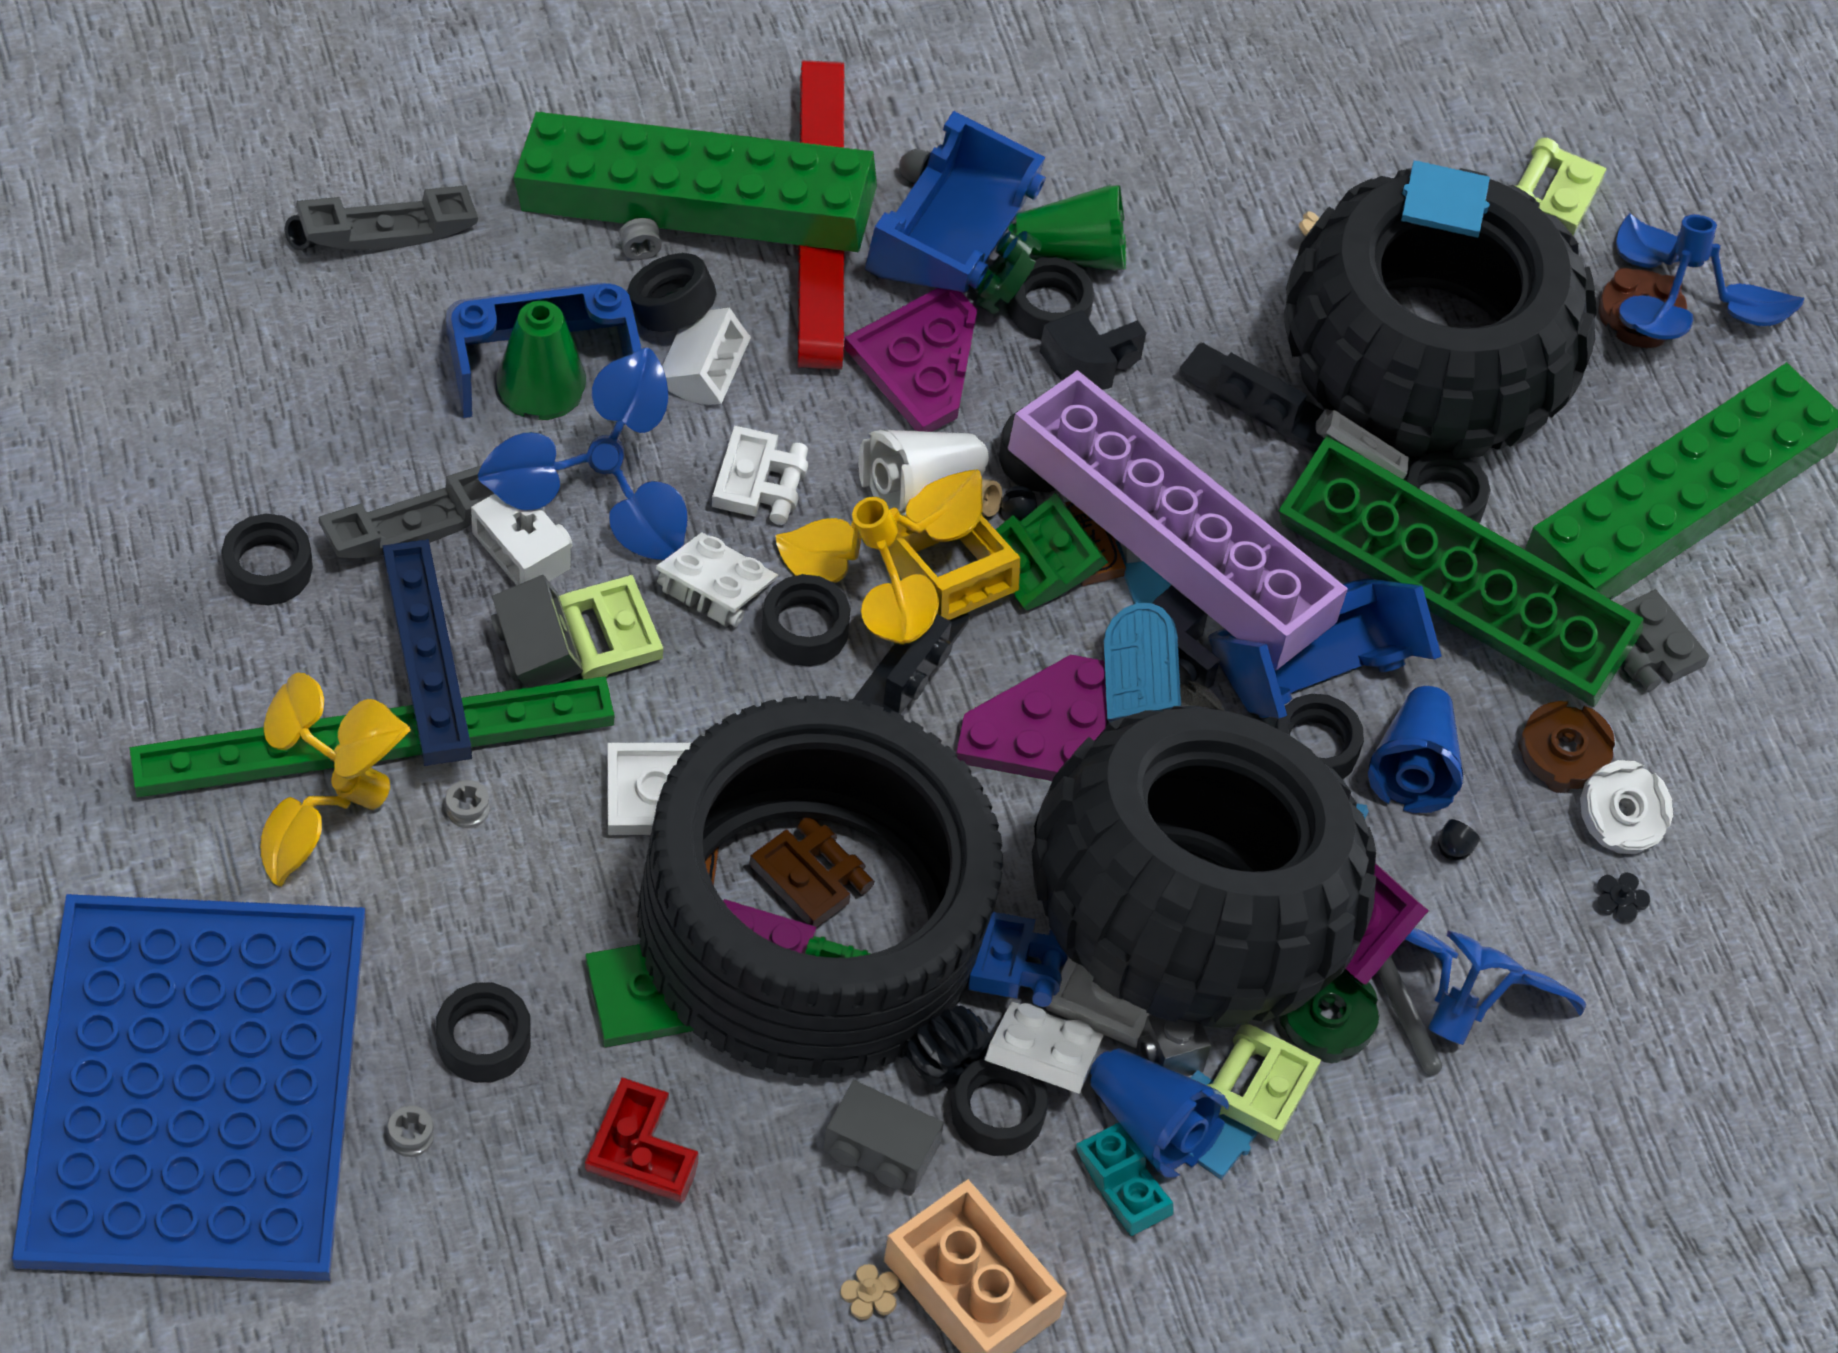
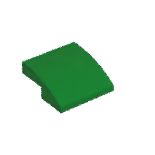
(1052, 552)

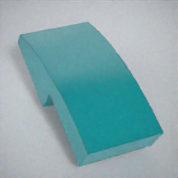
(1123, 1180)

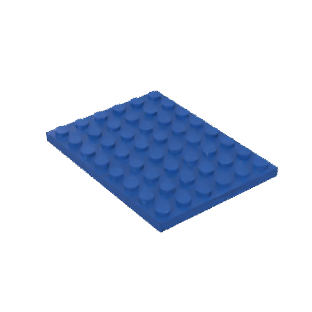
(193, 1089)

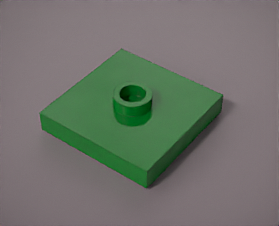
(627, 999)

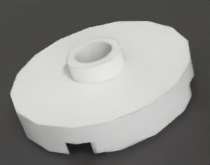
(1643, 796)

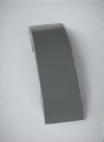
(388, 225)
(427, 516)

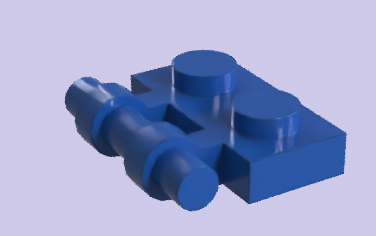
(1004, 955)

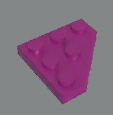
(919, 356)
(1037, 721)

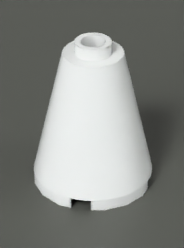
(904, 462)

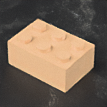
(974, 1274)

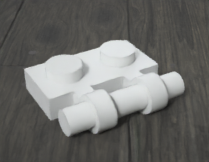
(745, 473)

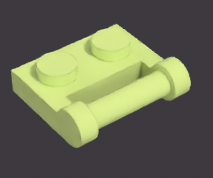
(1572, 186)
(622, 621)
(1276, 1086)

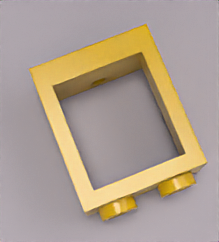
(969, 586)

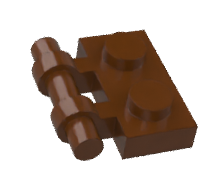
(802, 879)

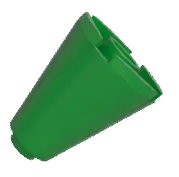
(1079, 229)
(541, 365)

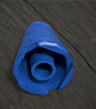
(1419, 754)
(1159, 1108)

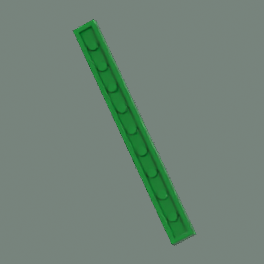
(248, 755)

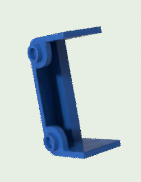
(494, 317)
(1376, 627)

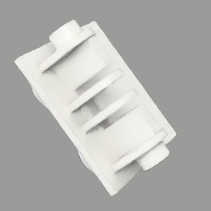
(716, 575)

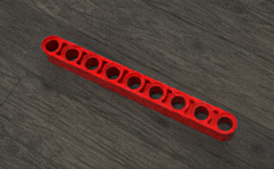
(821, 268)

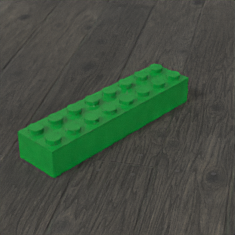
(697, 181)
(1689, 484)
(1464, 569)

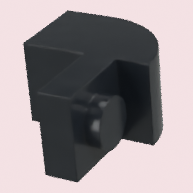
(1076, 345)
(1195, 661)

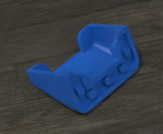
(956, 209)

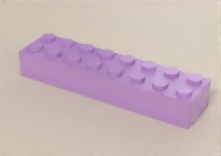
(1176, 518)

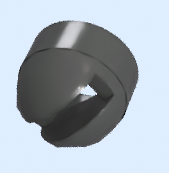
(913, 164)

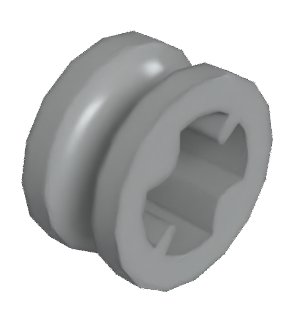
(640, 239)
(474, 815)
(417, 1145)

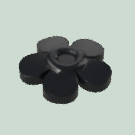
(1621, 896)

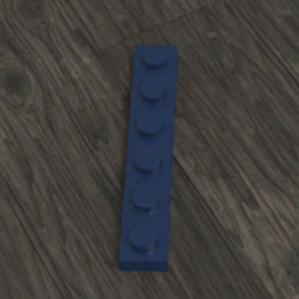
(427, 653)

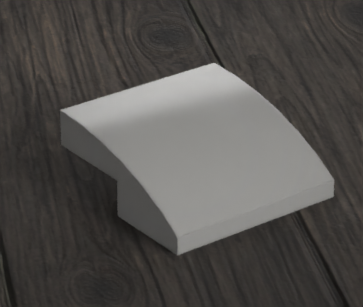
(1361, 441)

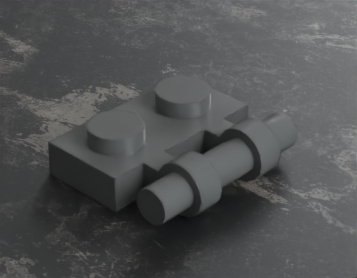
(1665, 644)

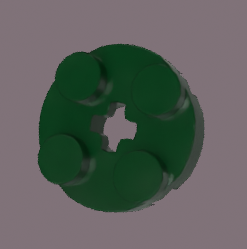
(1008, 270)
(1335, 1037)

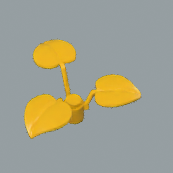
(902, 608)
(364, 739)

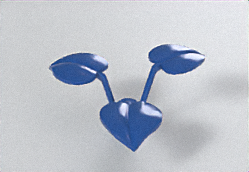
(1651, 247)
(624, 391)
(1458, 1008)

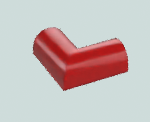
(631, 1154)

